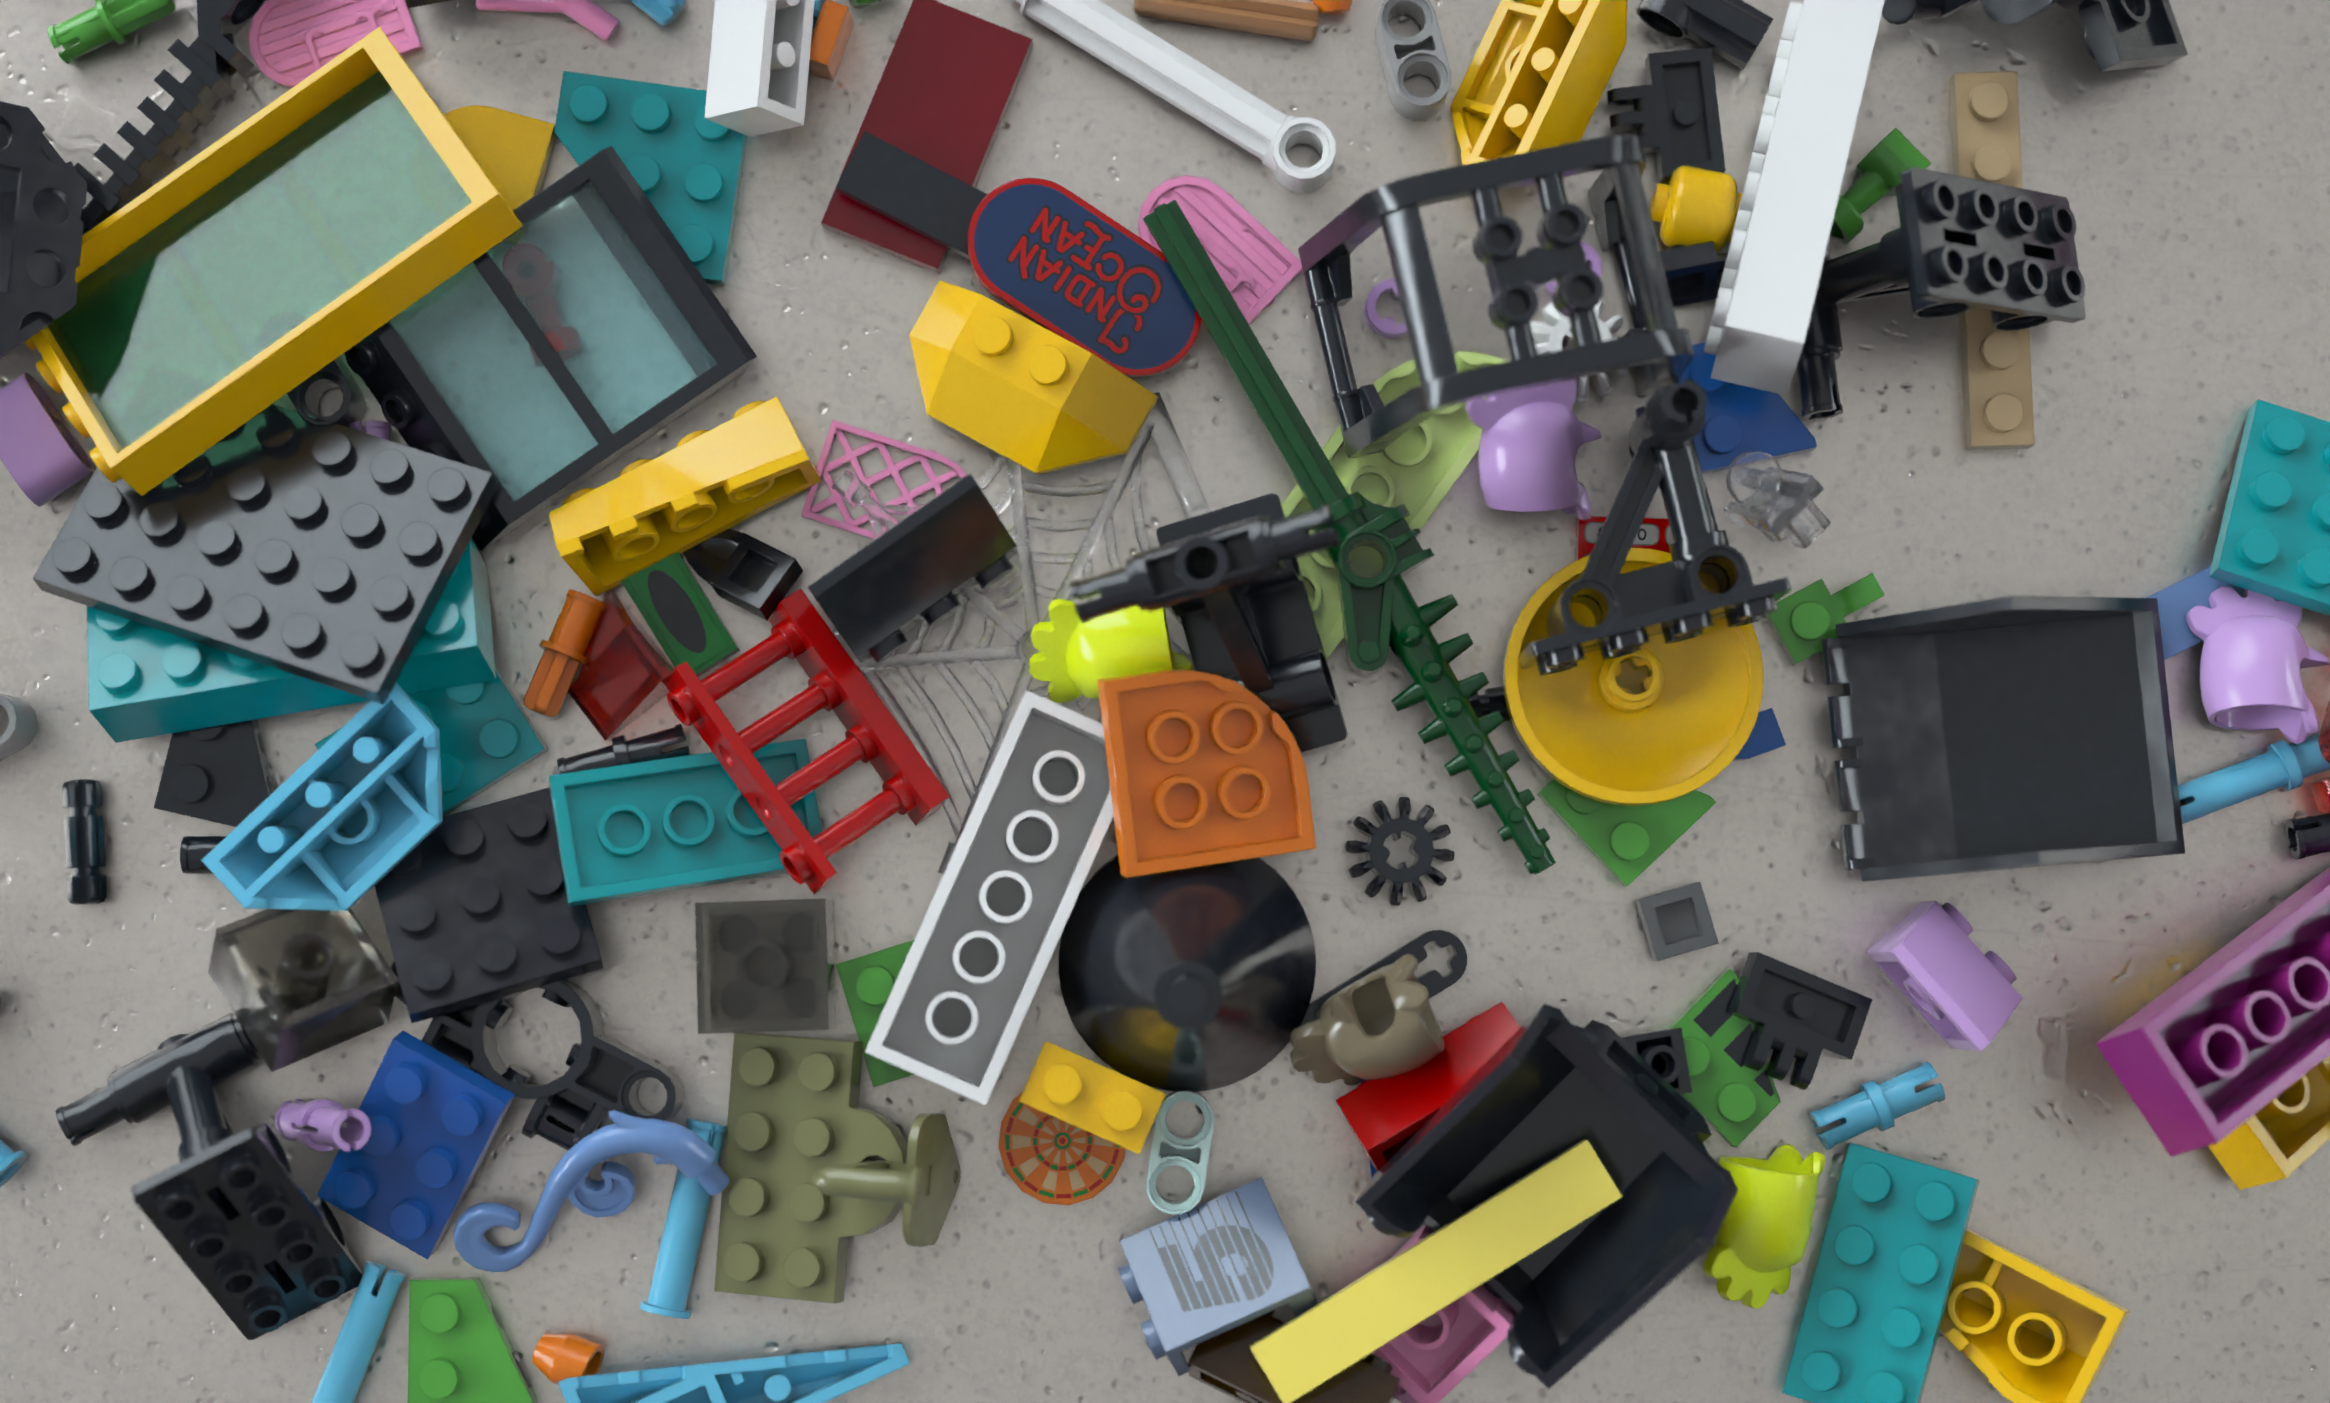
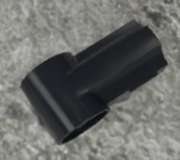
(1726, 26)

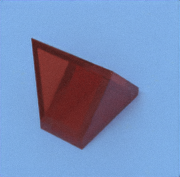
(623, 670)

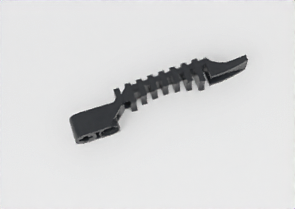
(194, 98)

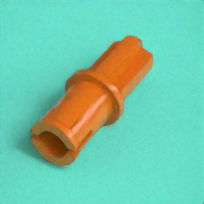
(563, 654)

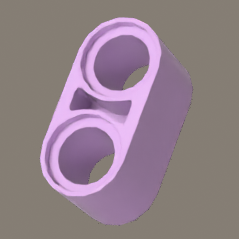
(38, 442)

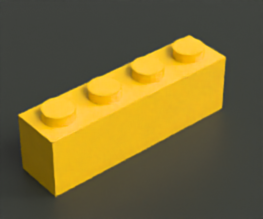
(683, 496)

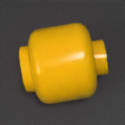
(1696, 207)

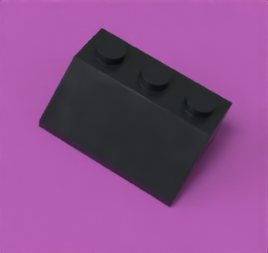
(916, 571)

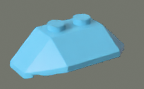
(340, 815)

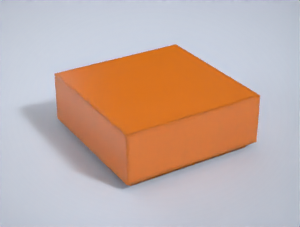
(829, 39)

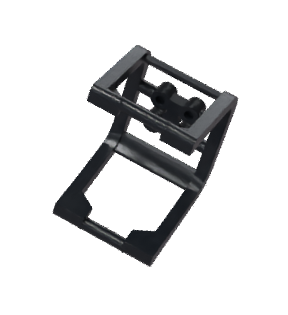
(1653, 349)

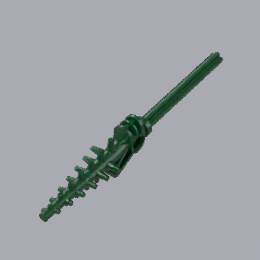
(1374, 609)

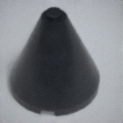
(1187, 971)

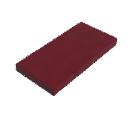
(940, 104)

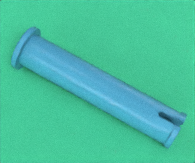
(682, 1234)
(359, 1335)

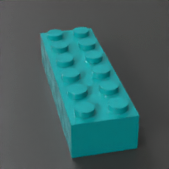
(166, 684)

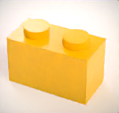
(1092, 1097)

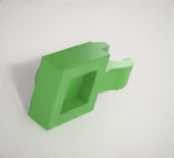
(1813, 614)

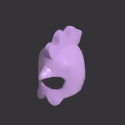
(1532, 449)
(2254, 664)

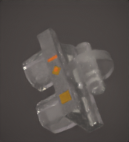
(1774, 499)

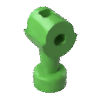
(1879, 176)

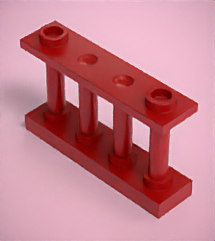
(835, 686)

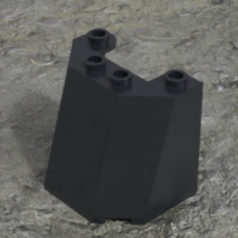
(1525, 1108)

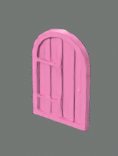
(302, 36)
(1242, 250)

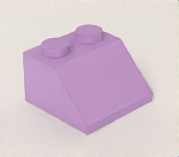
(1947, 975)

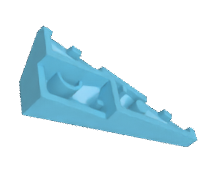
(773, 1379)

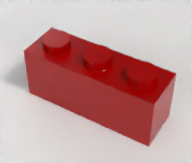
(1395, 1108)

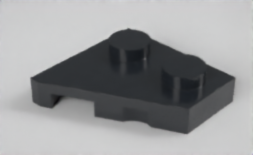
(215, 773)

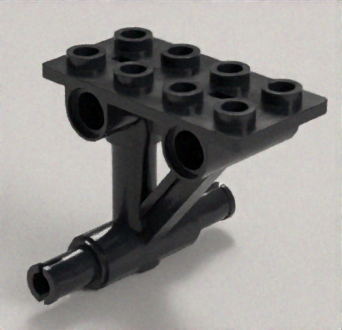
(1955, 252)
(1666, 595)
(1240, 605)
(231, 1196)

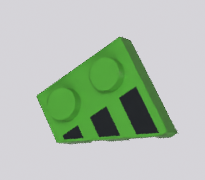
(1715, 1047)

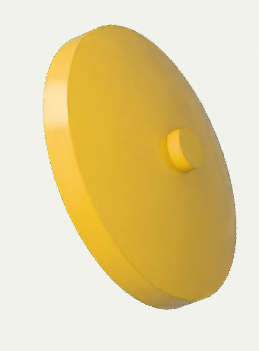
(1637, 722)

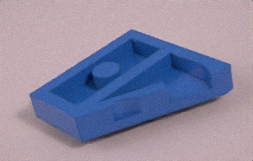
(1742, 419)

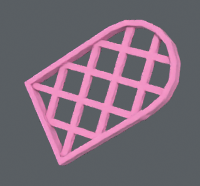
(877, 441)

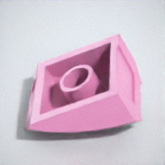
(1447, 1344)

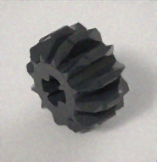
(1421, 848)

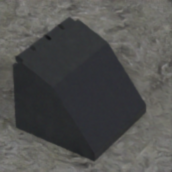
(2003, 736)

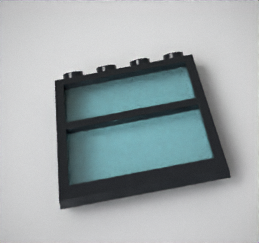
(555, 345)

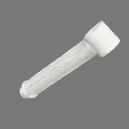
(1191, 87)

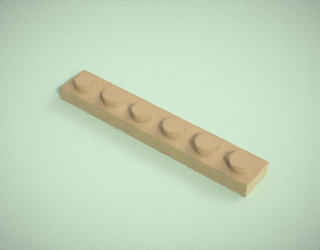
(1993, 361)

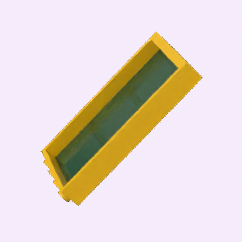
(265, 262)

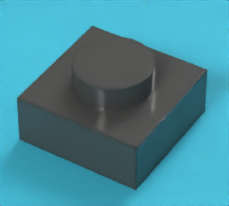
(1677, 921)

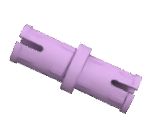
(323, 1125)

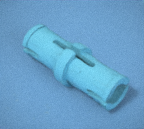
(1877, 1105)

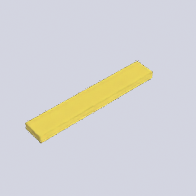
(1435, 1271)

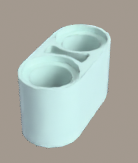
(1175, 1150)

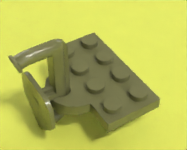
(806, 1169)

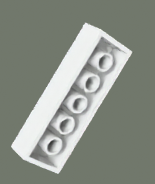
(1791, 192)
(1000, 903)

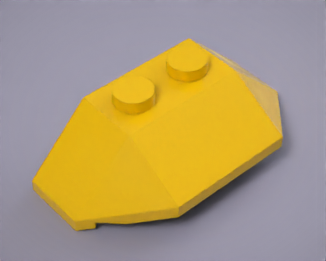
(1537, 75)
(1022, 385)

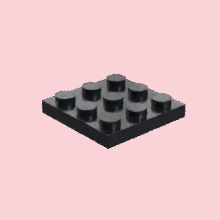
(484, 909)

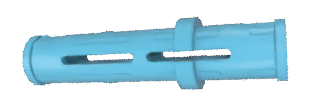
(2280, 766)

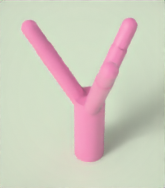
(581, 11)

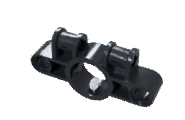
(600, 1074)

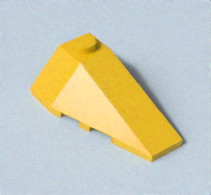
(2028, 1325)

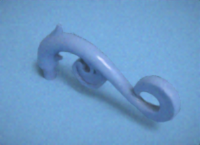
(601, 1198)

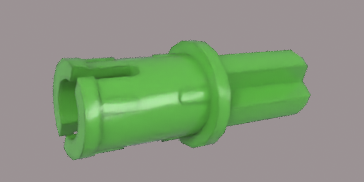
(105, 23)

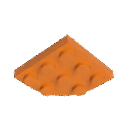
(1200, 773)

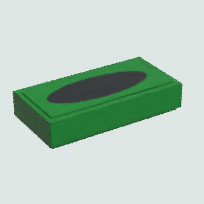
(681, 614)

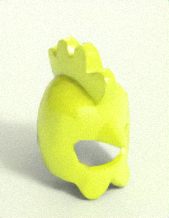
(1106, 647)
(1765, 1224)

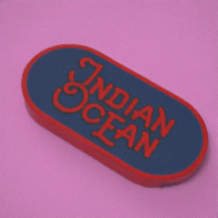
(1081, 276)

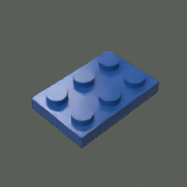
(424, 1145)

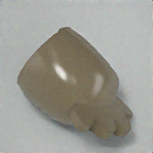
(1370, 1029)

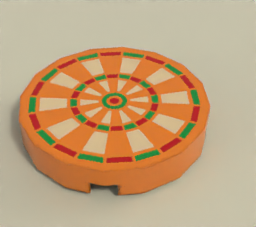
(1054, 1157)

